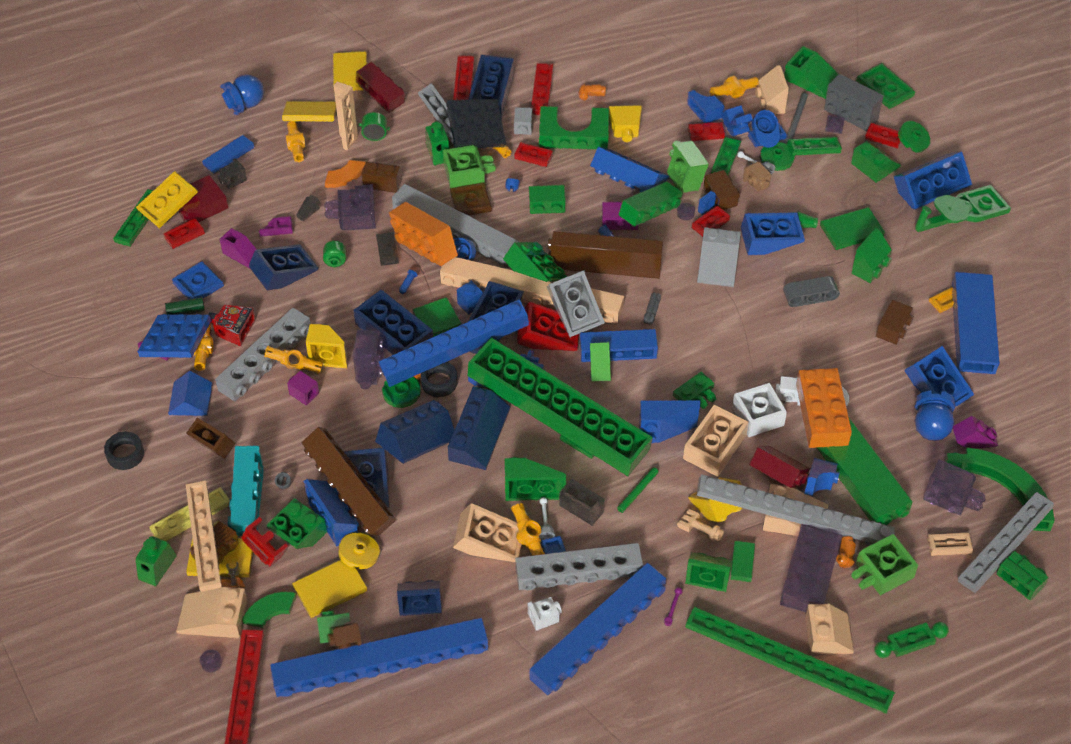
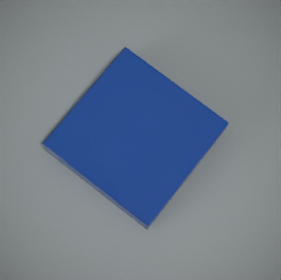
(197, 281)

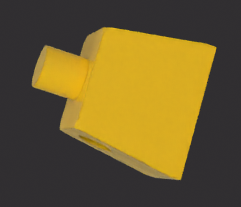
(625, 121)

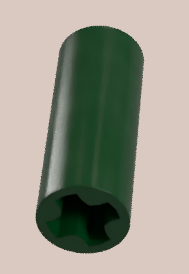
(185, 306)

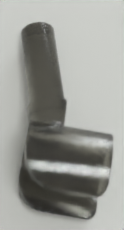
(233, 573)

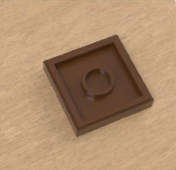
(471, 199)

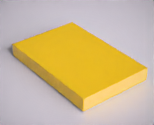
(345, 67)
(309, 111)
(166, 199)
(241, 554)
(329, 588)

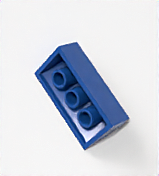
(626, 169)
(933, 179)

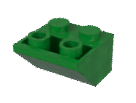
(298, 525)

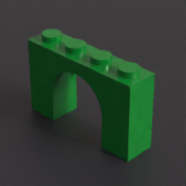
(554, 136)

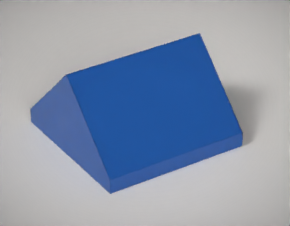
(190, 395)

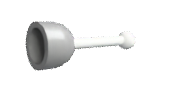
(769, 166)
(547, 530)

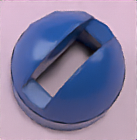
(512, 183)

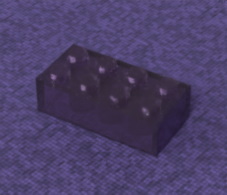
(810, 568)

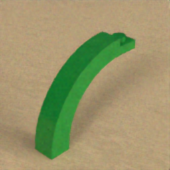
(1004, 472)

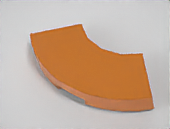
(342, 176)

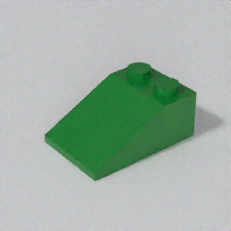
(531, 480)

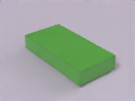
(600, 361)

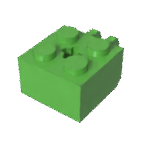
(466, 166)
(687, 166)
(885, 565)

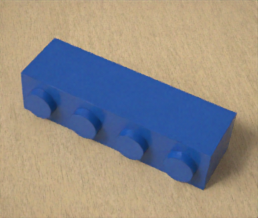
(622, 344)

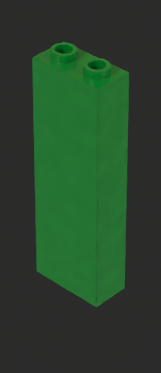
(868, 479)

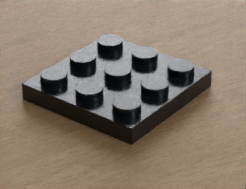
(476, 123)

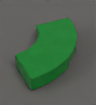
(269, 607)

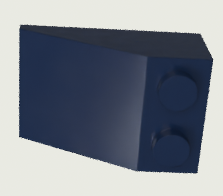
(281, 265)
(374, 468)

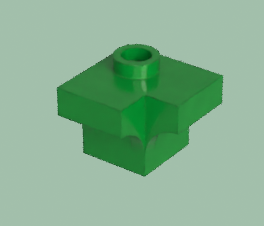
(329, 620)

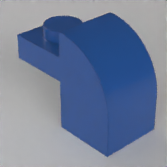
(736, 120)

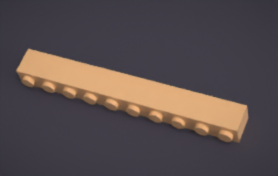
(461, 271)

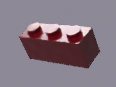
(380, 87)

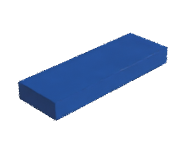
(226, 154)

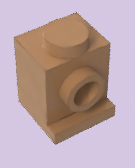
(757, 176)

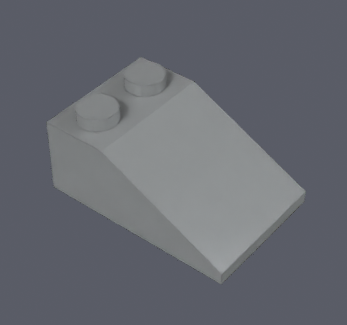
(719, 257)
(575, 303)

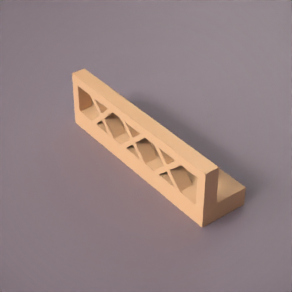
(345, 114)

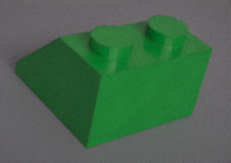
(873, 161)
(872, 257)
(708, 571)

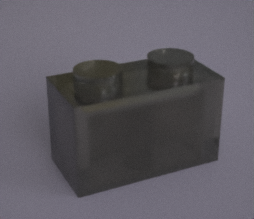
(581, 502)

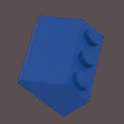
(326, 503)

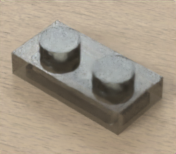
(387, 248)

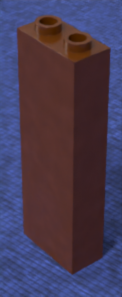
(606, 254)

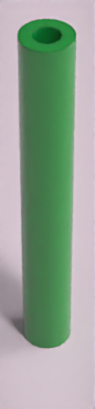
(637, 490)

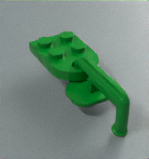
(967, 206)

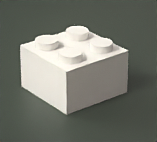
(760, 408)

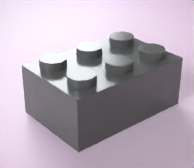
(853, 102)

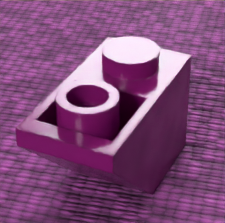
(237, 247)
(975, 434)

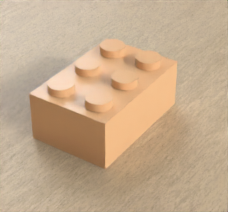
(715, 440)

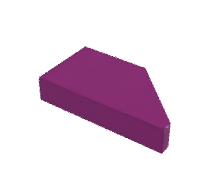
(277, 226)

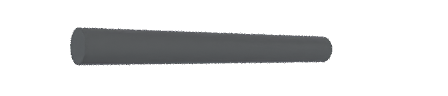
(797, 116)

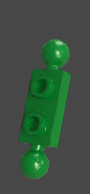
(911, 639)

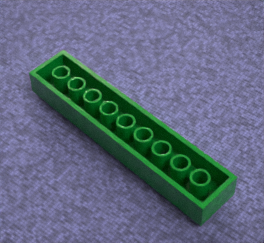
(559, 406)

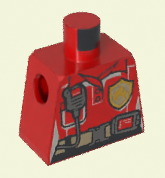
(233, 323)

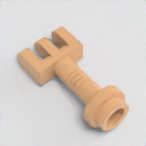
(691, 520)

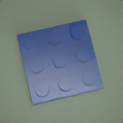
(174, 336)

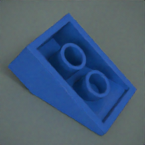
(770, 232)
(937, 374)
(667, 418)

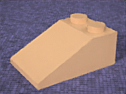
(784, 526)
(487, 534)
(213, 612)

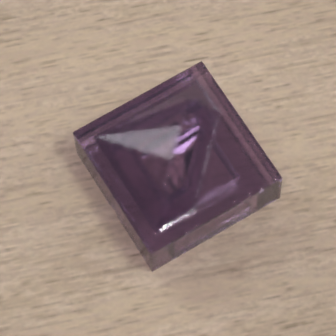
(834, 124)

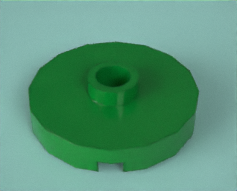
(914, 136)
(778, 155)

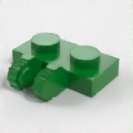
(695, 388)

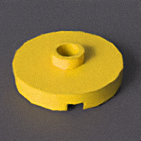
(358, 550)

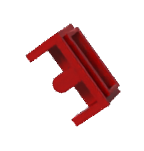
(260, 544)

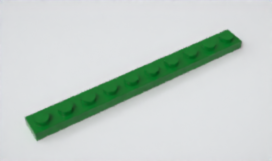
(790, 660)

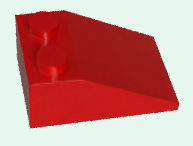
(545, 330)

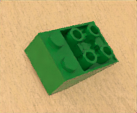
(810, 72)
(533, 261)

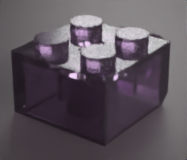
(353, 209)
(366, 357)
(953, 489)

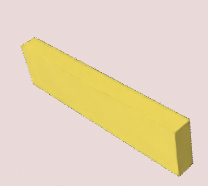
(180, 520)

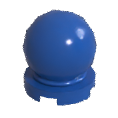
(243, 92)
(934, 415)

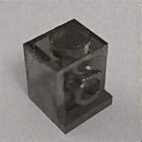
(232, 174)

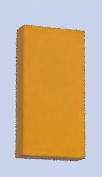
(943, 300)

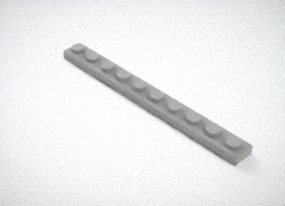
(792, 510)

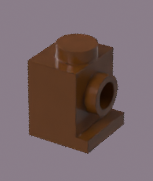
(344, 636)

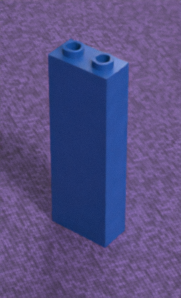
(975, 323)

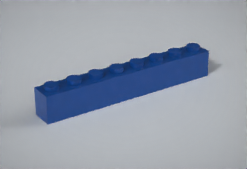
(454, 343)
(597, 629)

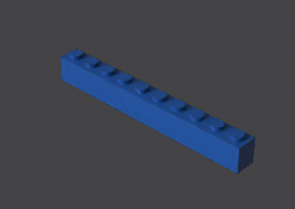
(379, 657)

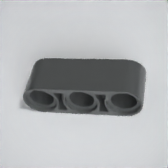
(811, 291)

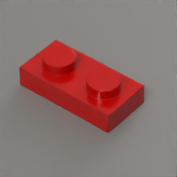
(706, 131)
(883, 135)
(533, 154)
(712, 219)
(184, 233)

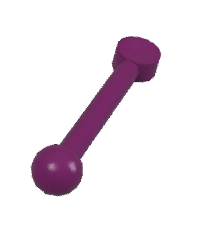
(668, 620)

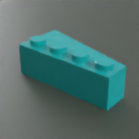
(246, 488)

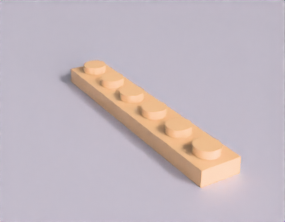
(203, 536)

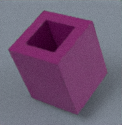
(303, 388)

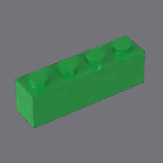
(650, 203)

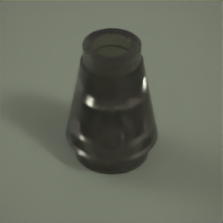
(308, 207)

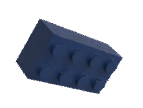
(493, 80)
(396, 324)

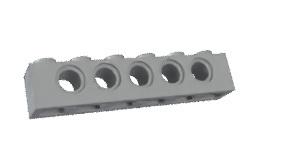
(252, 364)
(569, 561)

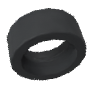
(443, 389)
(119, 439)

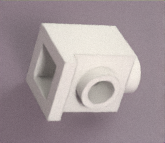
(787, 390)
(544, 613)

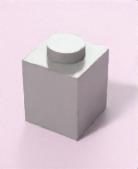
(523, 121)

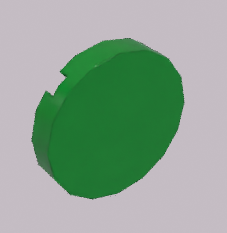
(403, 393)

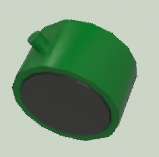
(374, 126)

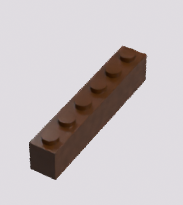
(348, 481)

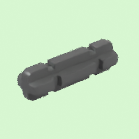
(652, 308)

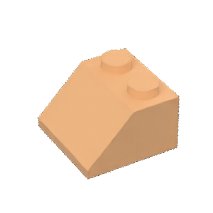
(773, 91)
(828, 630)

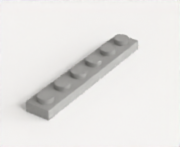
(1005, 542)

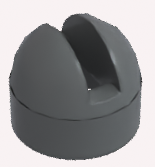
(279, 480)

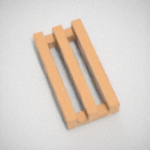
(950, 547)

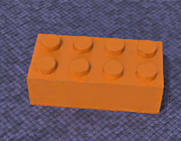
(423, 233)
(823, 408)

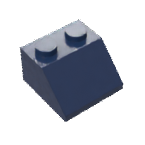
(419, 598)

